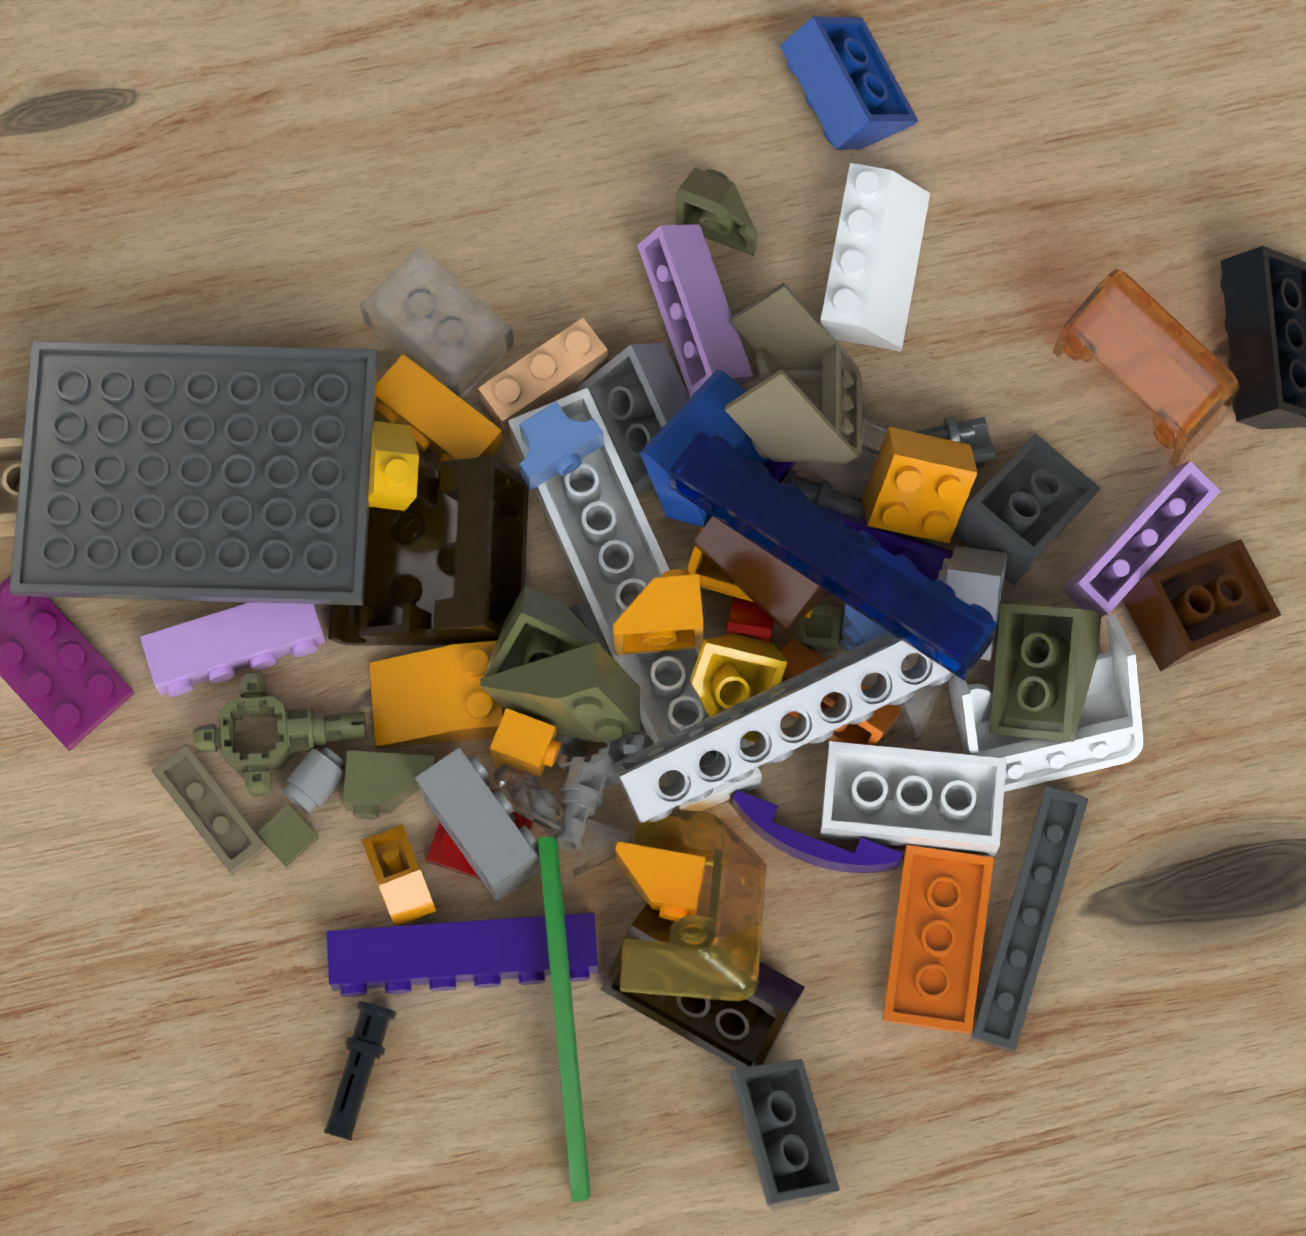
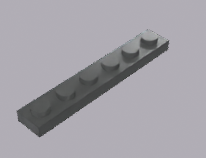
(1029, 919)

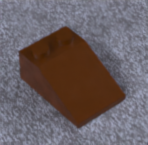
(1200, 604)

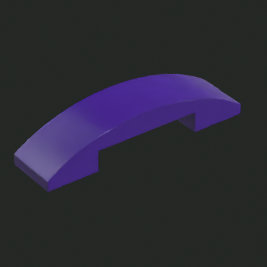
(867, 858)

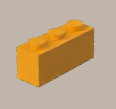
(435, 413)

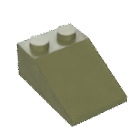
(1042, 670)
(575, 691)

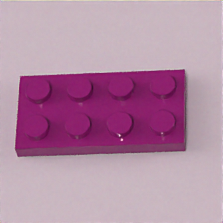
(55, 668)

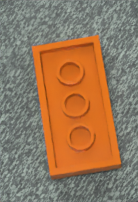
(938, 939)

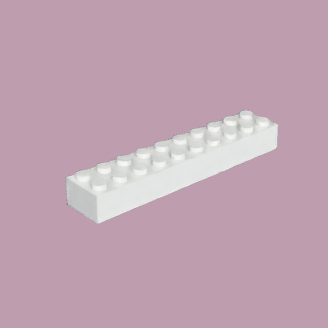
(612, 562)

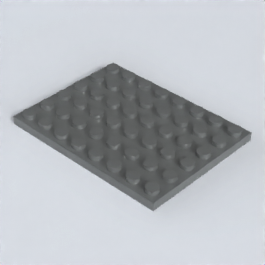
(195, 473)

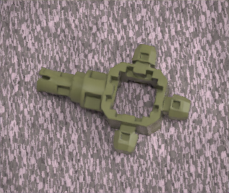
(296, 733)

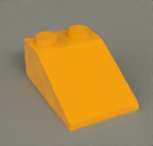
(433, 697)

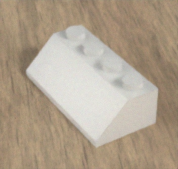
(875, 258)
(913, 798)

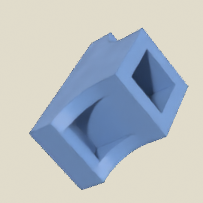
(556, 444)

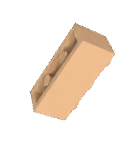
(544, 374)

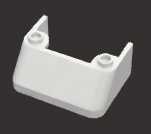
(1106, 732)

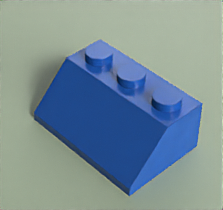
(847, 82)
(702, 413)

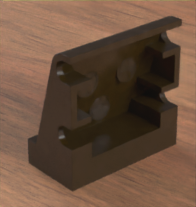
(443, 564)

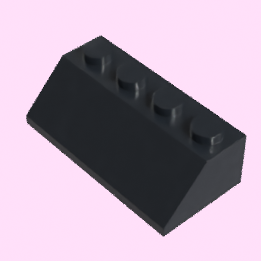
(1266, 336)

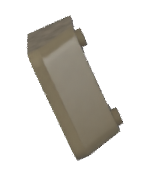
(808, 386)

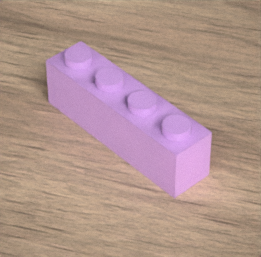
(693, 305)
(1141, 539)
(229, 642)

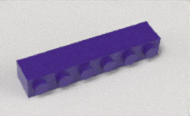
(455, 953)

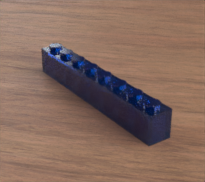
(833, 554)

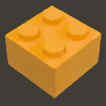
(919, 485)

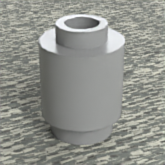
(314, 779)

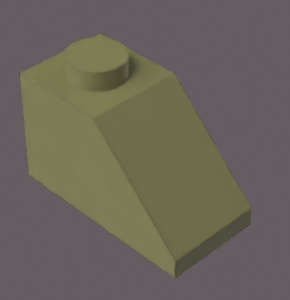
(381, 780)

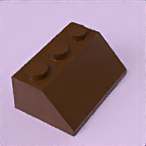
(761, 576)

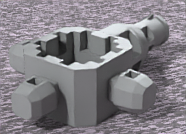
(587, 779)

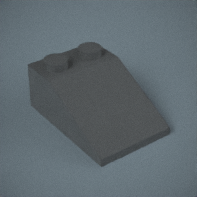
(1025, 506)

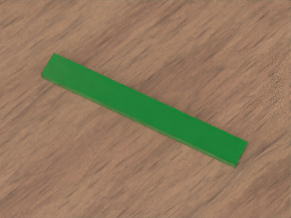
(564, 1018)

